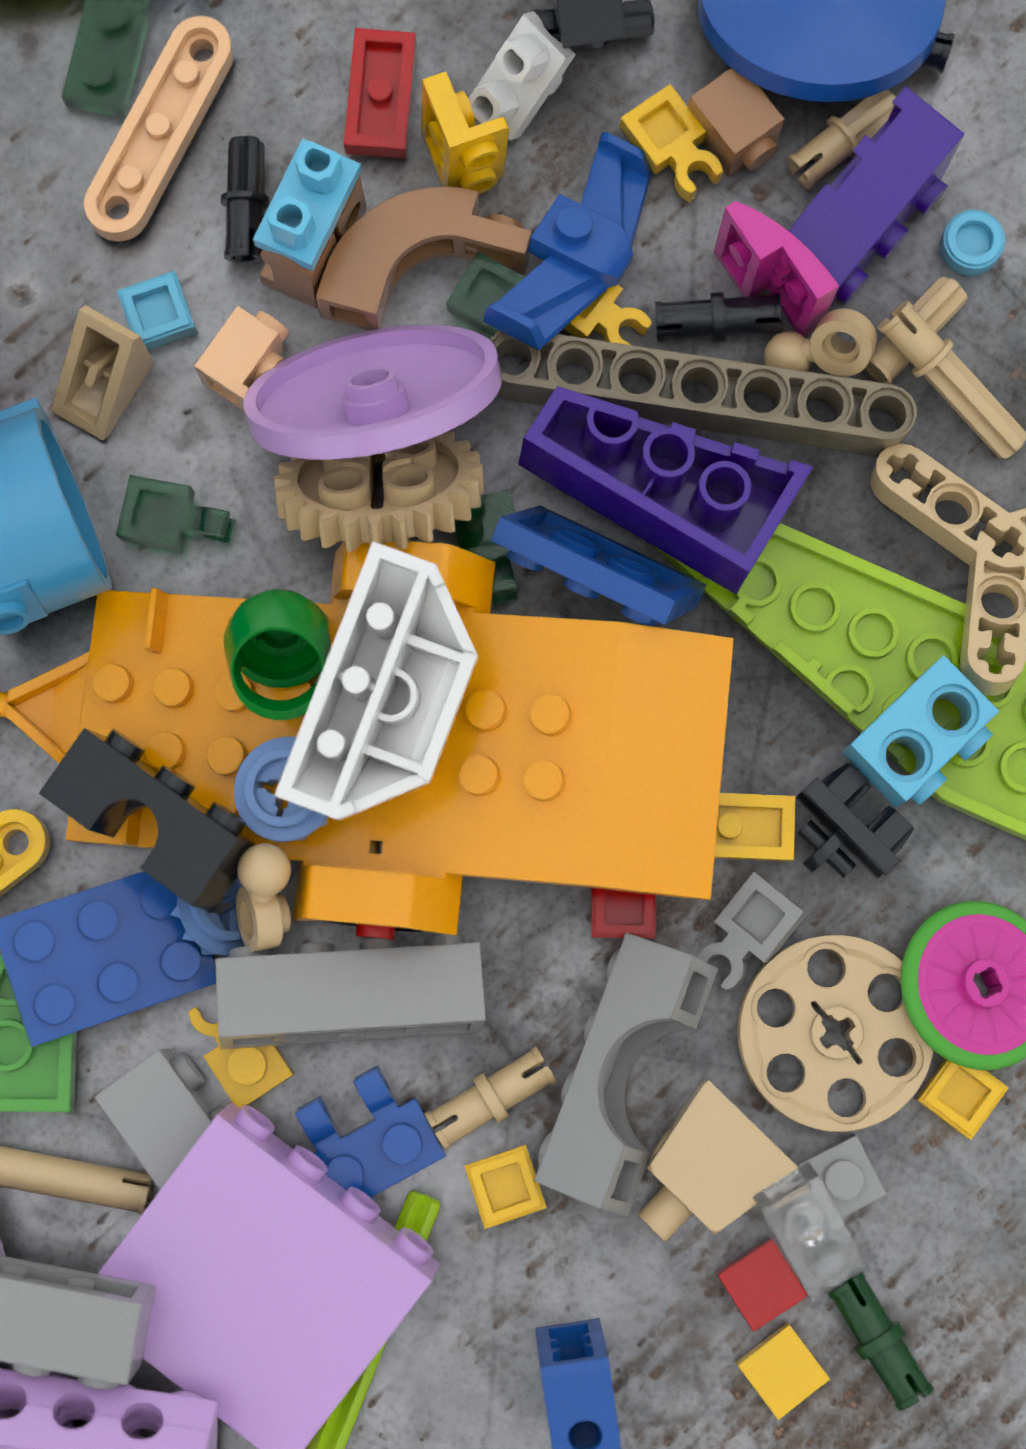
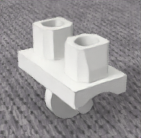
(521, 76)

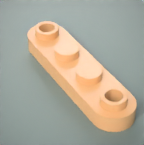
(159, 128)

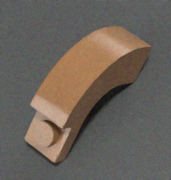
(404, 234)

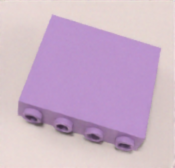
(268, 1280)

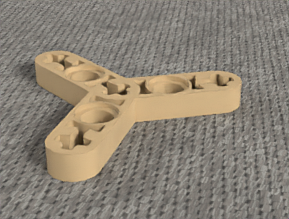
(986, 570)

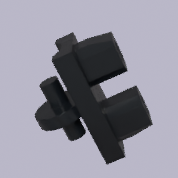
(871, 845)

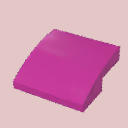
(770, 258)

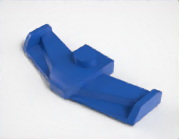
(581, 246)

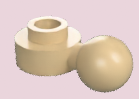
(825, 347)
(259, 909)

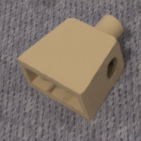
(710, 1165)

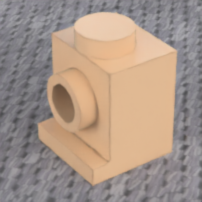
(241, 354)

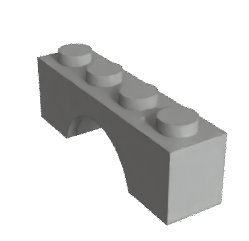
(592, 1143)

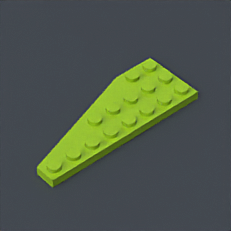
(866, 639)

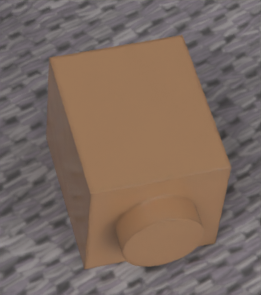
(738, 122)

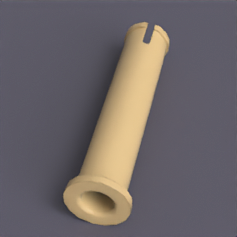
(75, 1180)

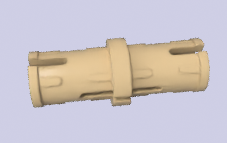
(490, 1097)

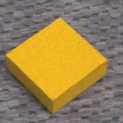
(961, 1096)
(505, 1186)
(782, 1370)

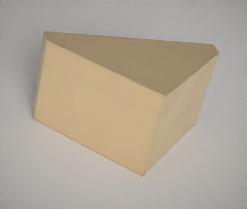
(100, 373)

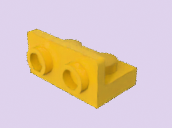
(460, 151)

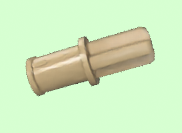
(840, 138)
(936, 308)

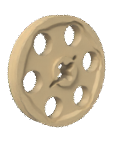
(802, 1033)

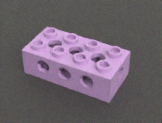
(114, 1416)

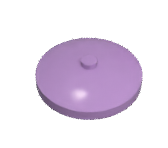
(373, 392)

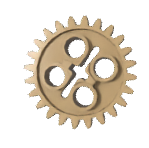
(422, 488)

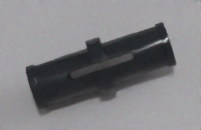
(718, 317)

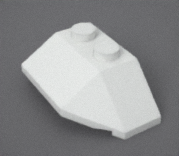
(383, 691)

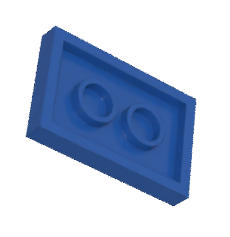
(597, 565)
(99, 956)

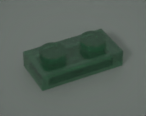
(106, 55)

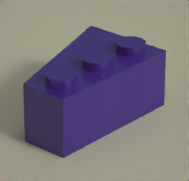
(878, 192)

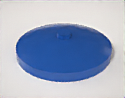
(822, 45)

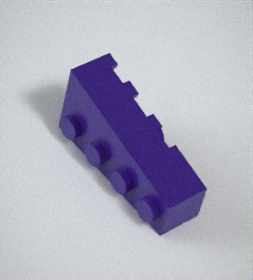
(664, 483)

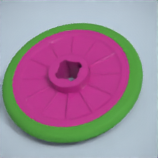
(940, 988)

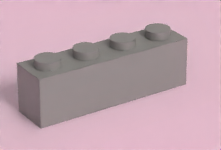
(349, 993)
(159, 1111)
(72, 1322)

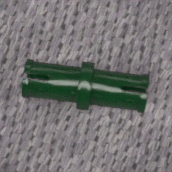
(881, 1341)

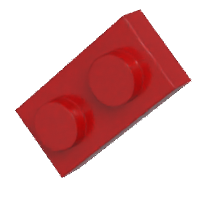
(380, 93)

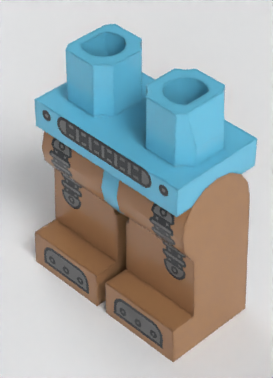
(307, 219)

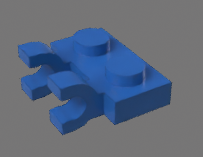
(379, 1151)

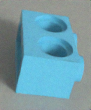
(912, 724)

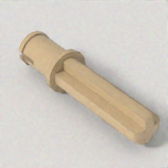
(953, 380)

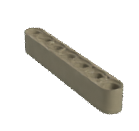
(728, 382)

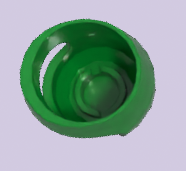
(280, 644)

